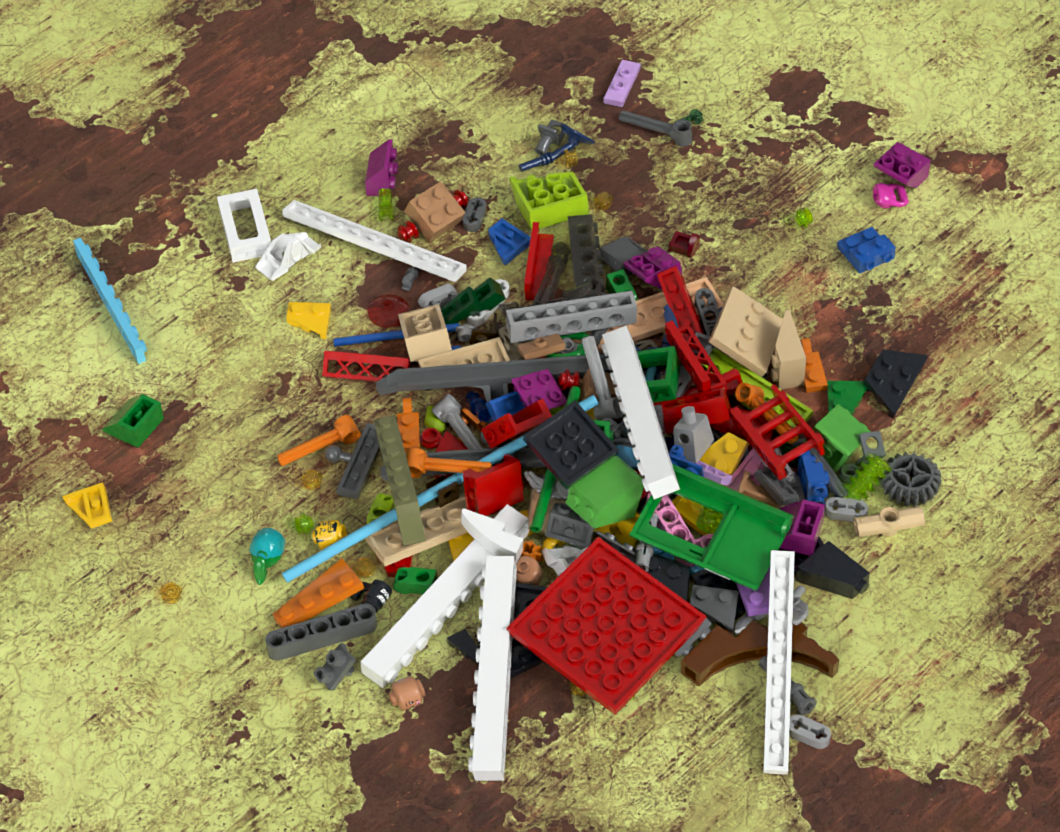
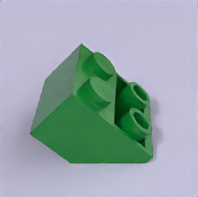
(135, 420)

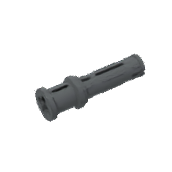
(797, 694)

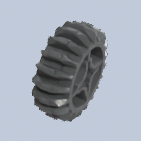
(924, 481)

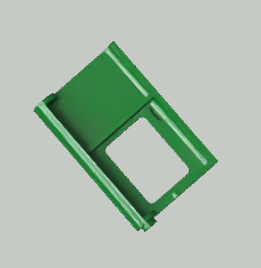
(741, 541)

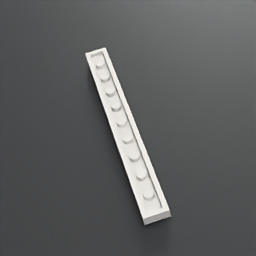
(374, 240)
(779, 663)

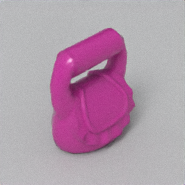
(885, 196)

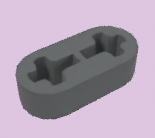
(471, 214)

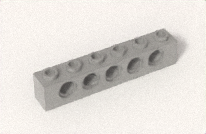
(571, 316)

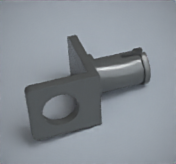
(548, 136)
(880, 451)

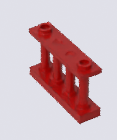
(767, 448)

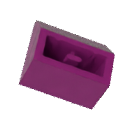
(904, 165)
(381, 169)
(651, 263)
(805, 526)

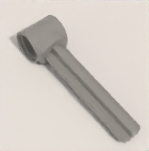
(607, 406)
(449, 412)

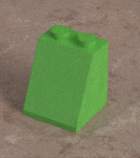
(840, 436)
(607, 494)

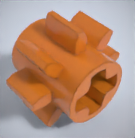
(532, 550)

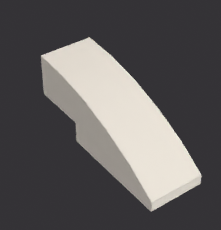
(492, 534)

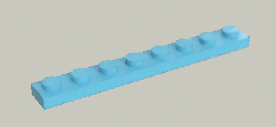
(113, 305)

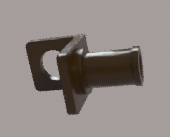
(494, 333)
(445, 495)

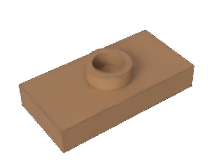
(541, 347)

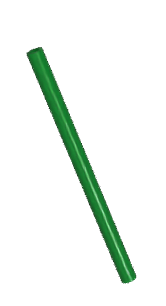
(549, 480)

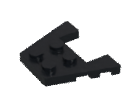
(671, 574)
(521, 660)

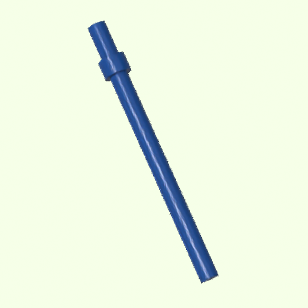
(382, 336)

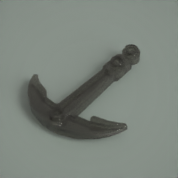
(549, 284)

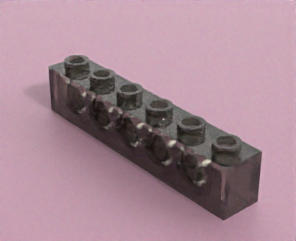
(584, 253)

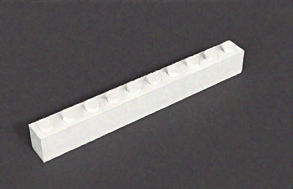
(640, 413)
(435, 606)
(494, 669)

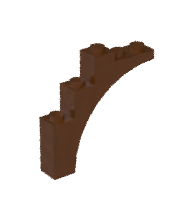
(723, 650)

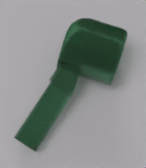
(694, 115)

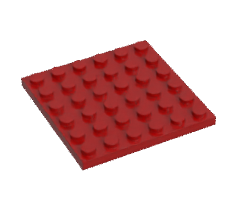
(606, 625)

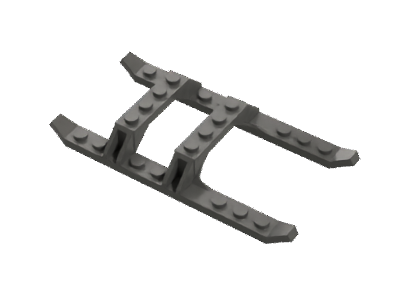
(493, 380)

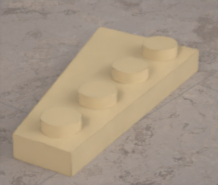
(481, 352)

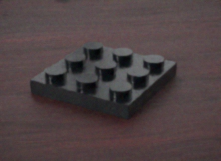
(570, 444)

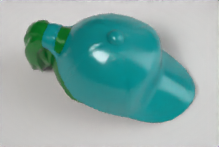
(265, 551)

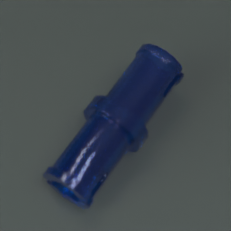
(478, 406)

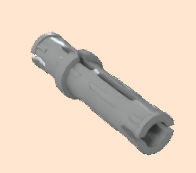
(643, 560)

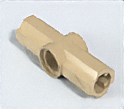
(889, 521)

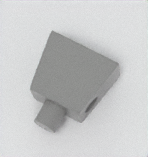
(693, 434)

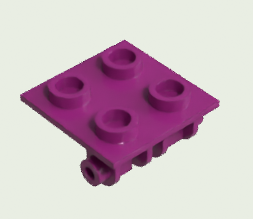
(539, 386)

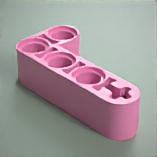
(677, 526)

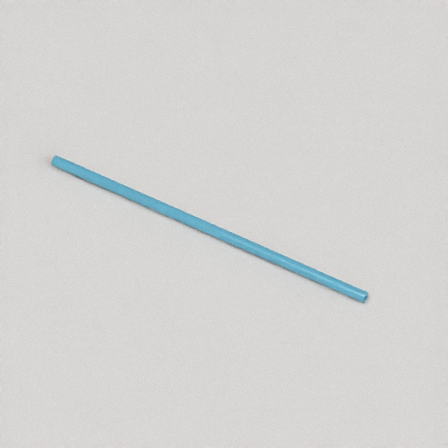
(391, 516)

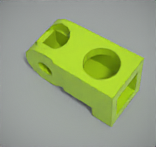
(380, 506)

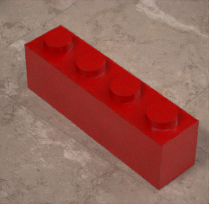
(711, 403)

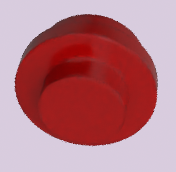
(430, 438)

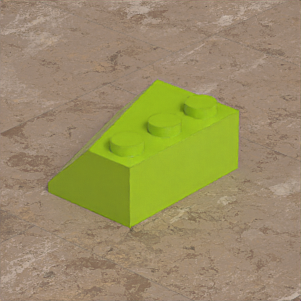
(549, 198)

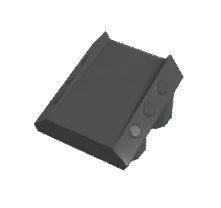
(618, 252)

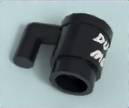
(376, 594)

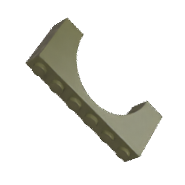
(400, 480)

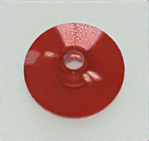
(385, 309)

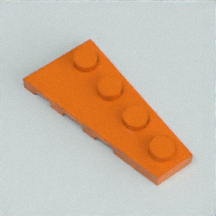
(324, 592)

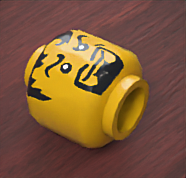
(328, 533)

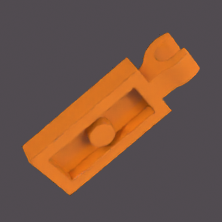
(814, 373)
(409, 426)

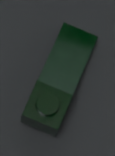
(472, 301)

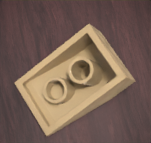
(424, 332)
(789, 356)

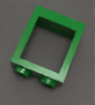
(664, 388)

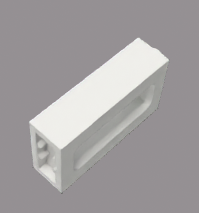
(251, 247)

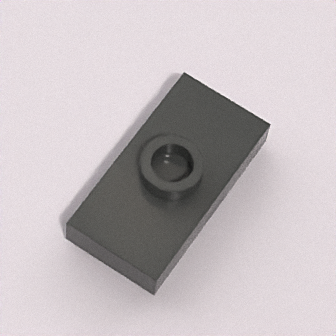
(779, 490)

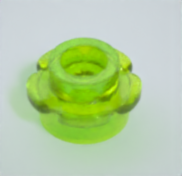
(804, 217)
(303, 524)

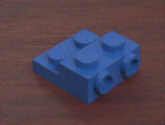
(867, 249)
(812, 478)

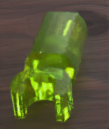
(385, 203)

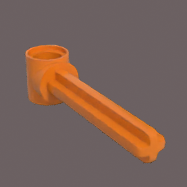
(753, 397)
(344, 431)
(420, 464)

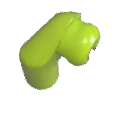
(432, 421)

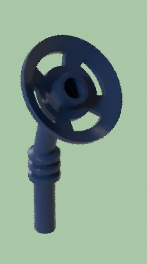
(574, 139)

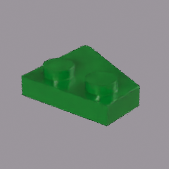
(846, 394)

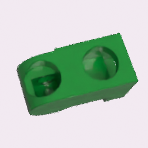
(621, 285)
(414, 580)

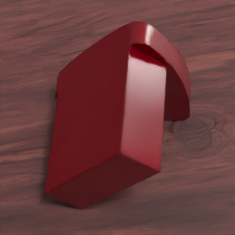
(684, 243)

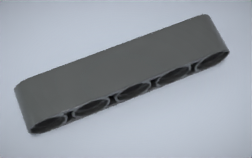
(330, 628)

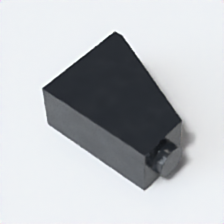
(833, 572)

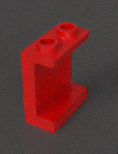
(514, 426)
(494, 487)

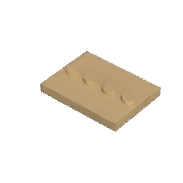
(746, 331)

